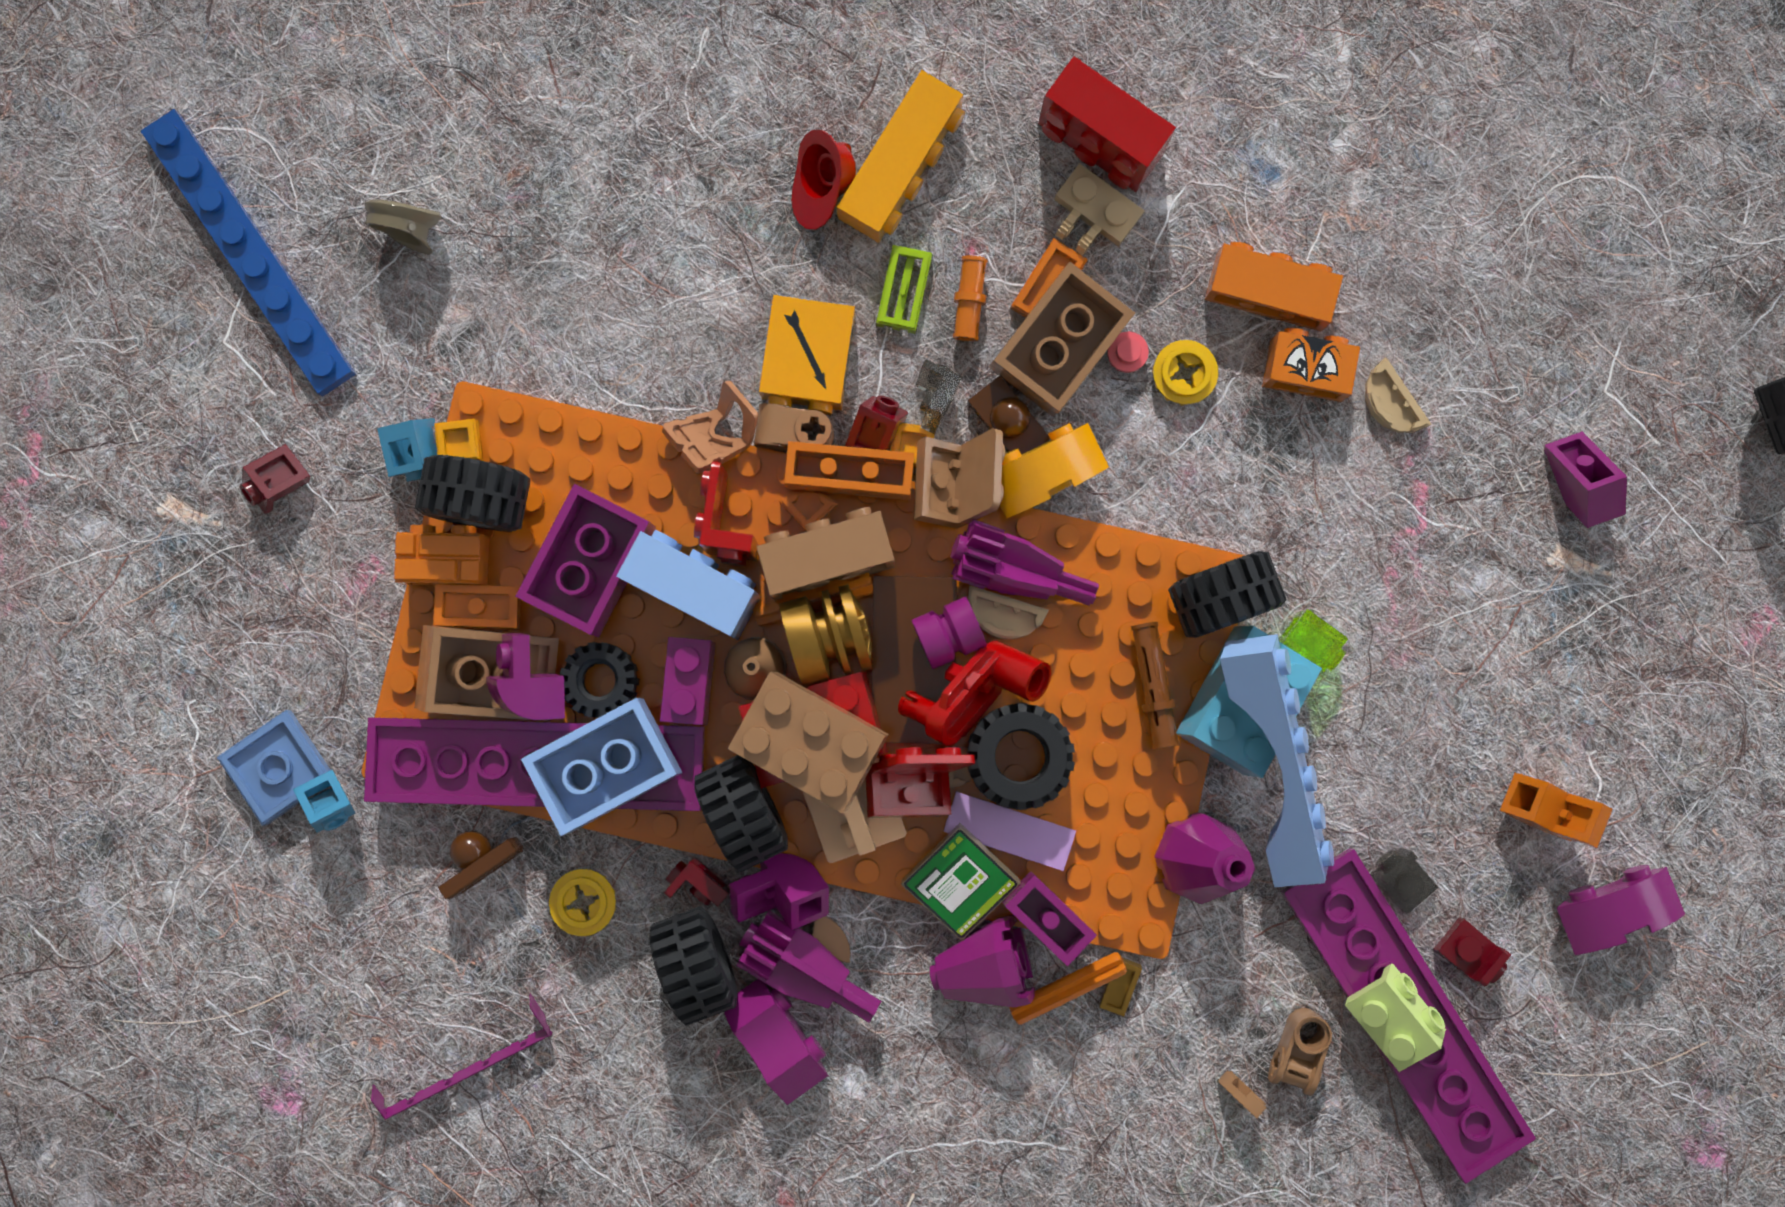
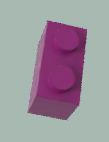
(687, 681)
(1049, 918)

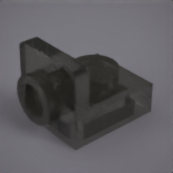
(941, 389)
(1403, 879)

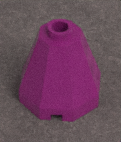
(1203, 859)
(986, 967)

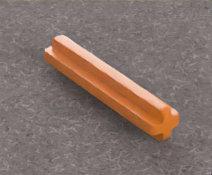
(768, 611)
(1071, 987)

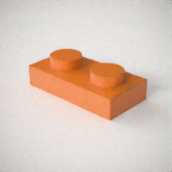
(476, 606)

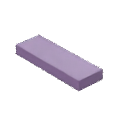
(1012, 831)

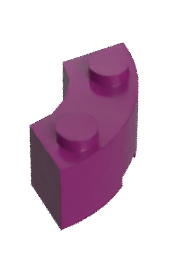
(1606, 914)
(776, 1041)

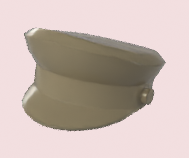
(402, 222)

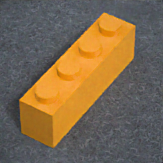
(900, 157)

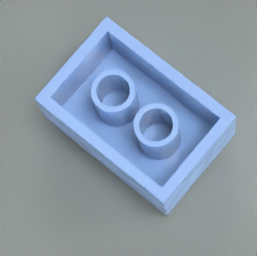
(690, 583)
(601, 766)

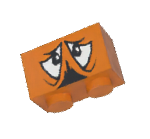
(1311, 365)

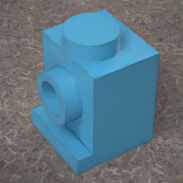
(406, 446)
(328, 808)

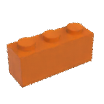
(1274, 286)
(849, 470)

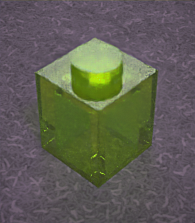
(1314, 640)

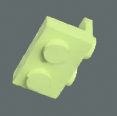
(1398, 1018)

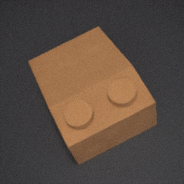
(456, 669)

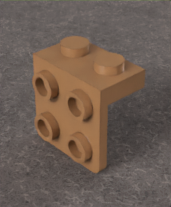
(958, 480)

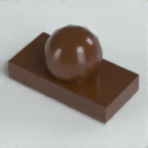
(1004, 411)
(474, 856)

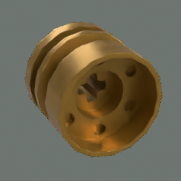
(826, 635)

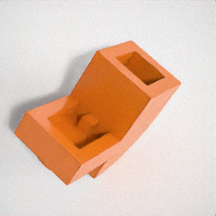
(1555, 810)

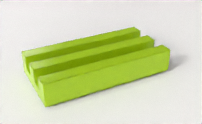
(897, 322)

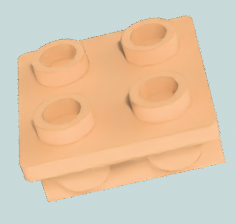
(852, 831)

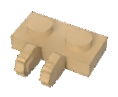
(1098, 206)

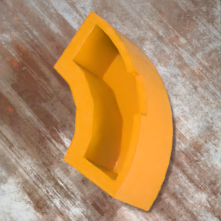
(1038, 474)

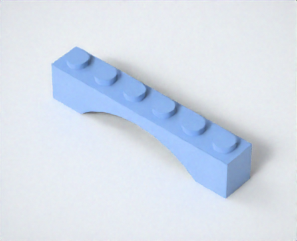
(1259, 684)

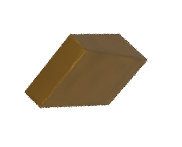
(1119, 991)

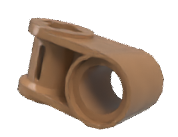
(783, 423)
(1301, 1060)

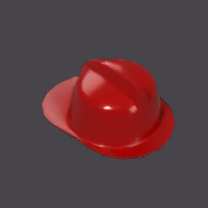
(821, 176)

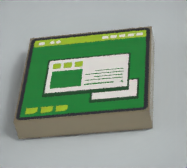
(960, 881)

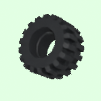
(472, 493)
(1227, 594)
(1057, 761)
(740, 813)
(693, 966)

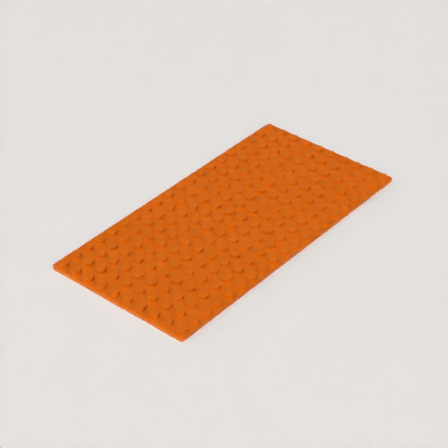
(1119, 785)

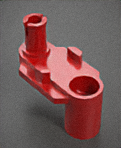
(975, 689)

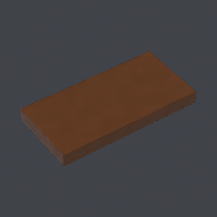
(898, 654)

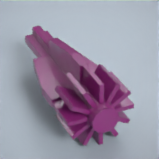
(1014, 566)
(801, 967)

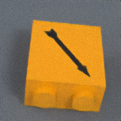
(807, 353)

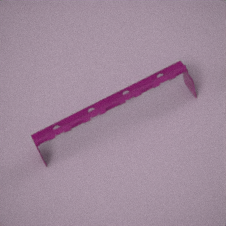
(378, 1100)

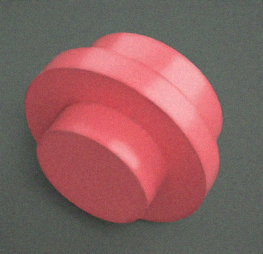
(1128, 352)

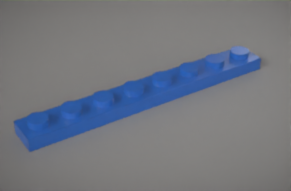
(248, 252)

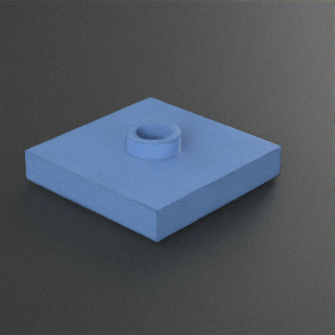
(272, 764)

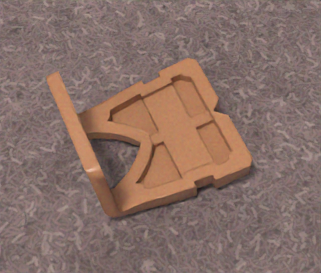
(697, 434)

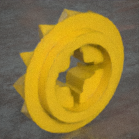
(1190, 355)
(575, 920)

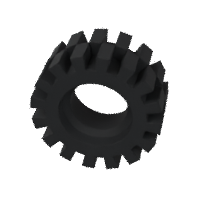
(578, 665)

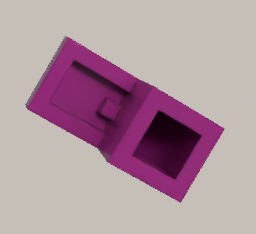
(518, 690)
(783, 884)

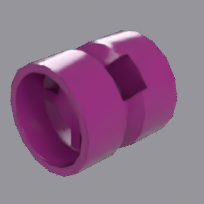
(949, 632)

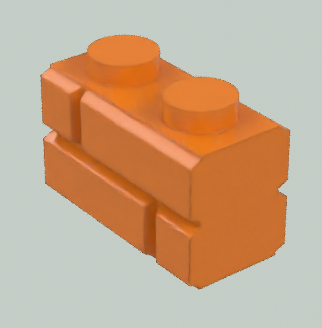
(441, 557)

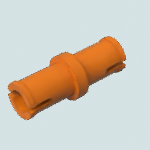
(970, 298)

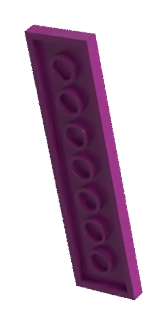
(483, 764)
(1451, 1087)

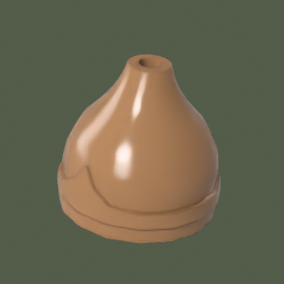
(750, 664)

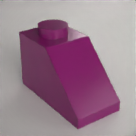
(1587, 479)

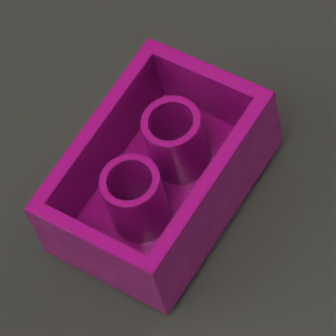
(580, 561)

